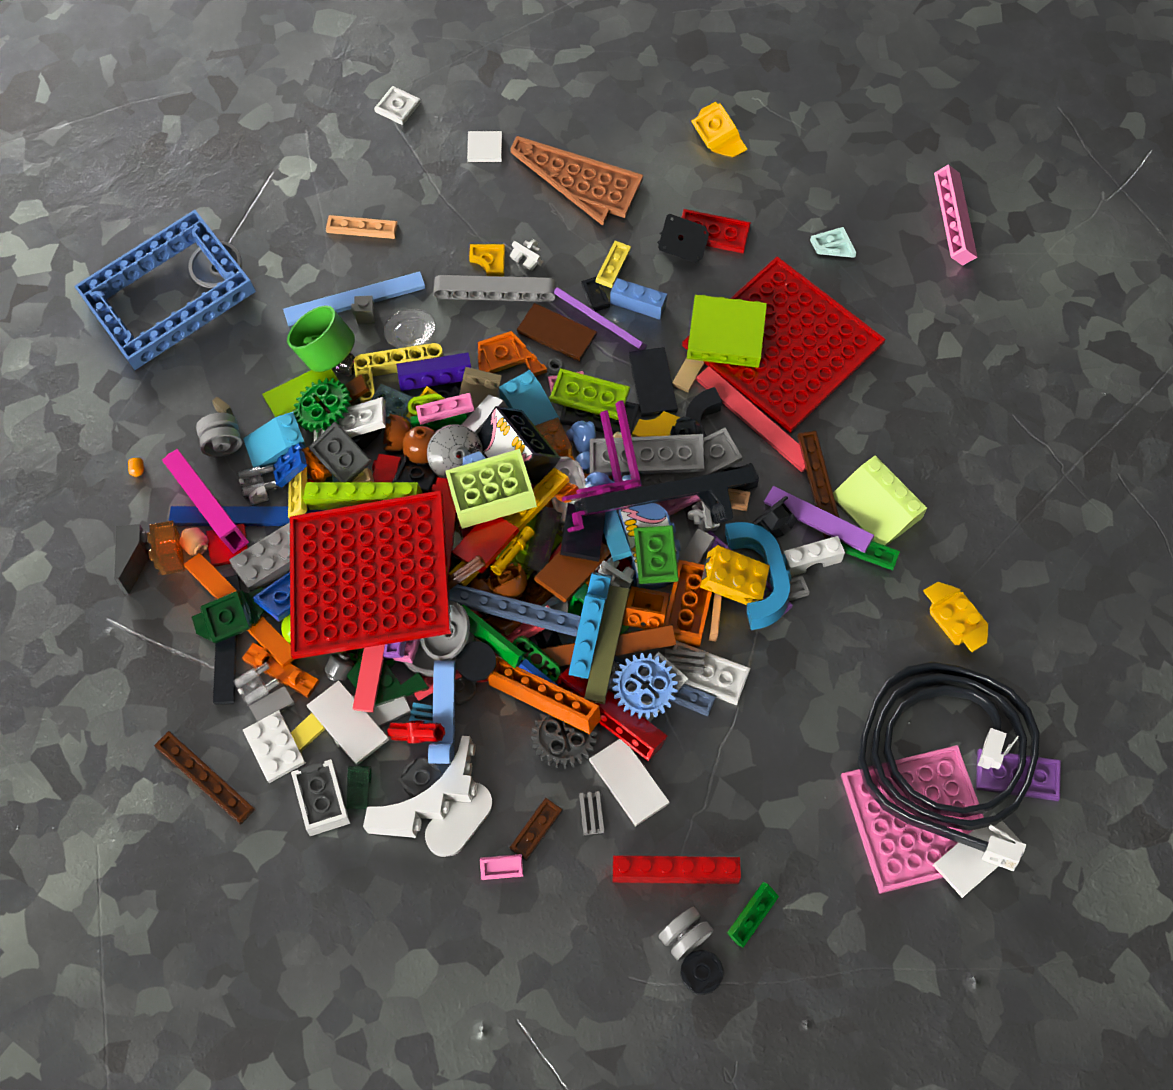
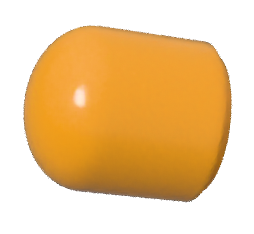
(136, 467)

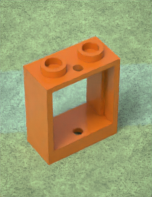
(639, 611)

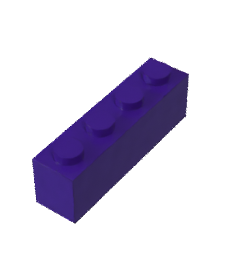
(432, 371)

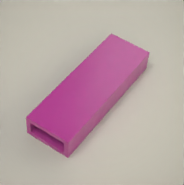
(205, 501)

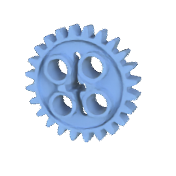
(656, 671)

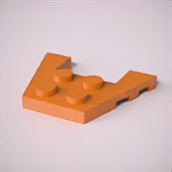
(505, 352)

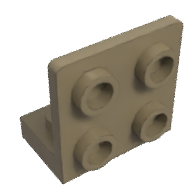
(479, 384)

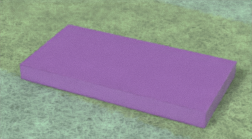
(1044, 782)

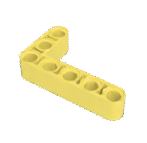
(389, 360)

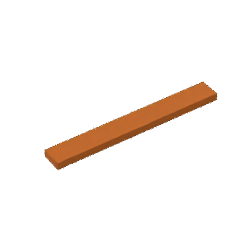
(220, 587)

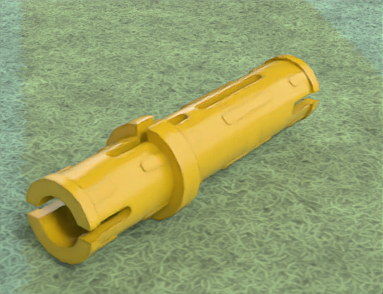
(513, 549)

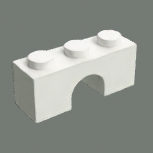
(825, 551)

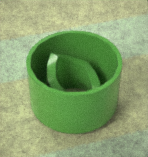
(321, 339)

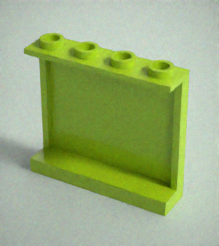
(726, 331)

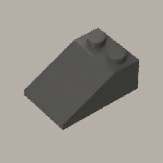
(130, 555)

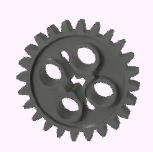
(545, 741)

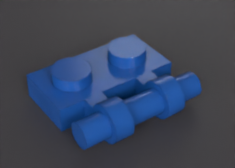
(289, 465)

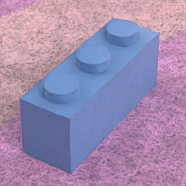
(638, 298)

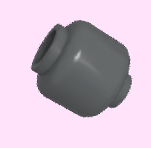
(339, 666)

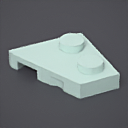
(833, 243)

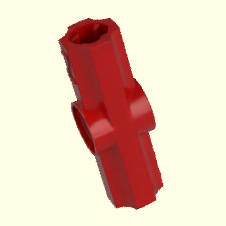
(416, 731)

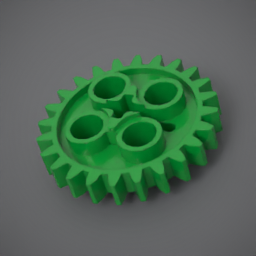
(311, 414)

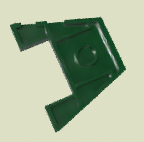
(389, 685)

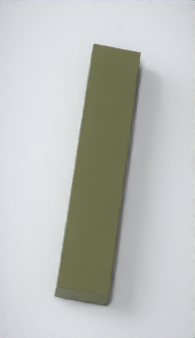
(607, 644)

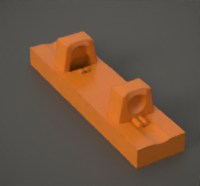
(289, 675)

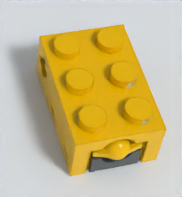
(734, 575)

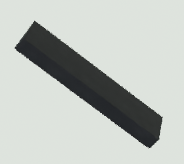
(225, 671)

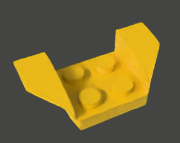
(718, 131)
(957, 616)

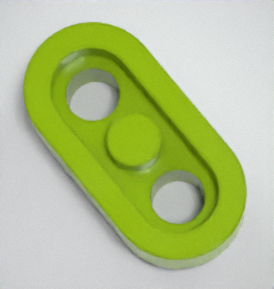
(422, 400)

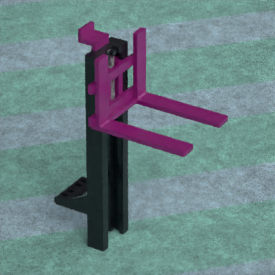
(625, 494)

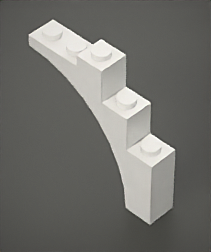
(405, 817)

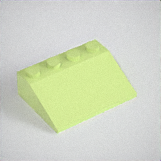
(491, 488)
(879, 502)

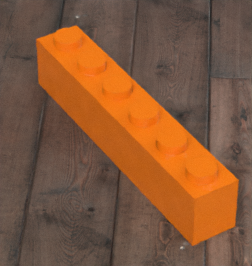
(545, 696)

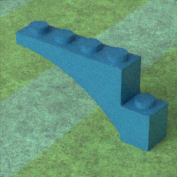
(590, 625)

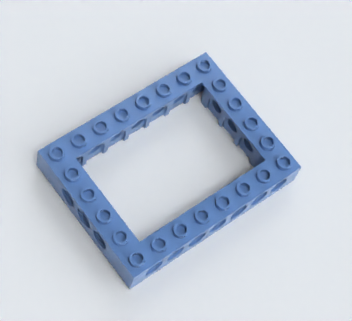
(144, 259)

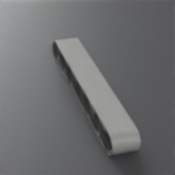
(494, 288)

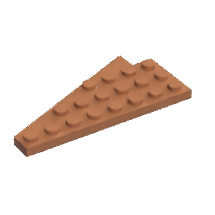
(584, 181)

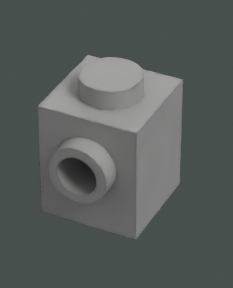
(363, 309)

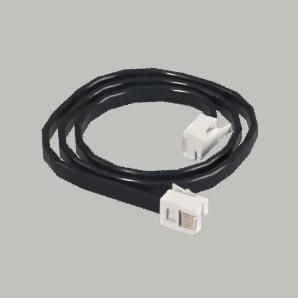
(982, 690)

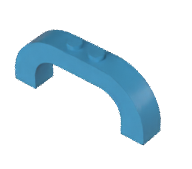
(755, 537)

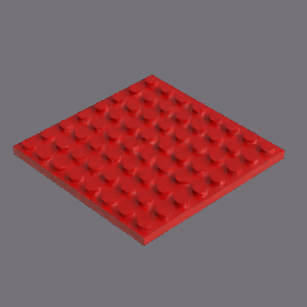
(806, 346)
(368, 575)

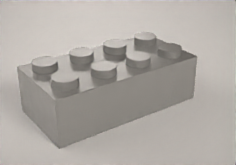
(265, 560)

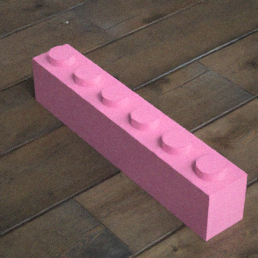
(955, 215)

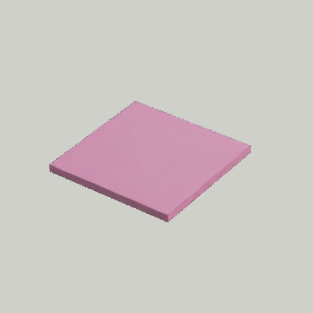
(898, 851)

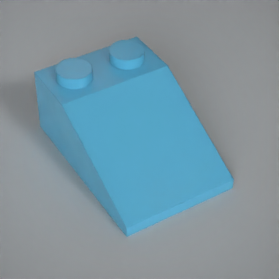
(528, 395)
(273, 440)

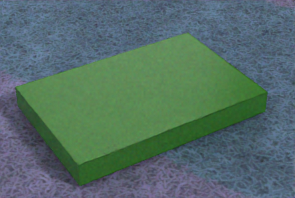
(656, 554)

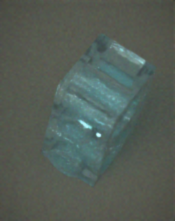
(394, 400)

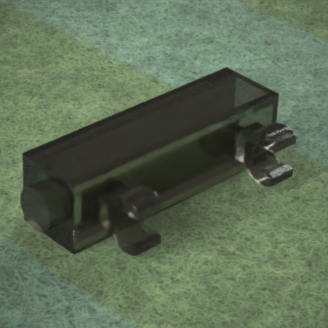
(542, 542)

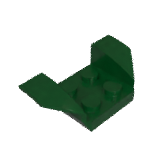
(228, 616)

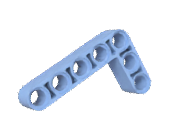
(443, 711)

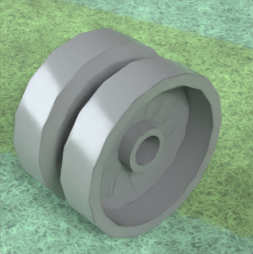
(218, 434)
(685, 933)

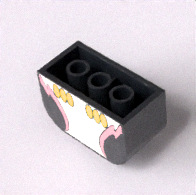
(512, 430)

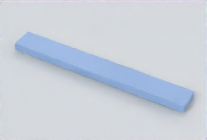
(343, 301)

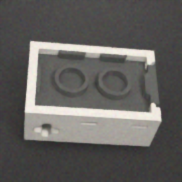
(320, 797)

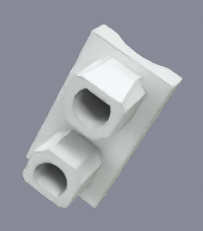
(520, 251)
(702, 517)
(619, 578)

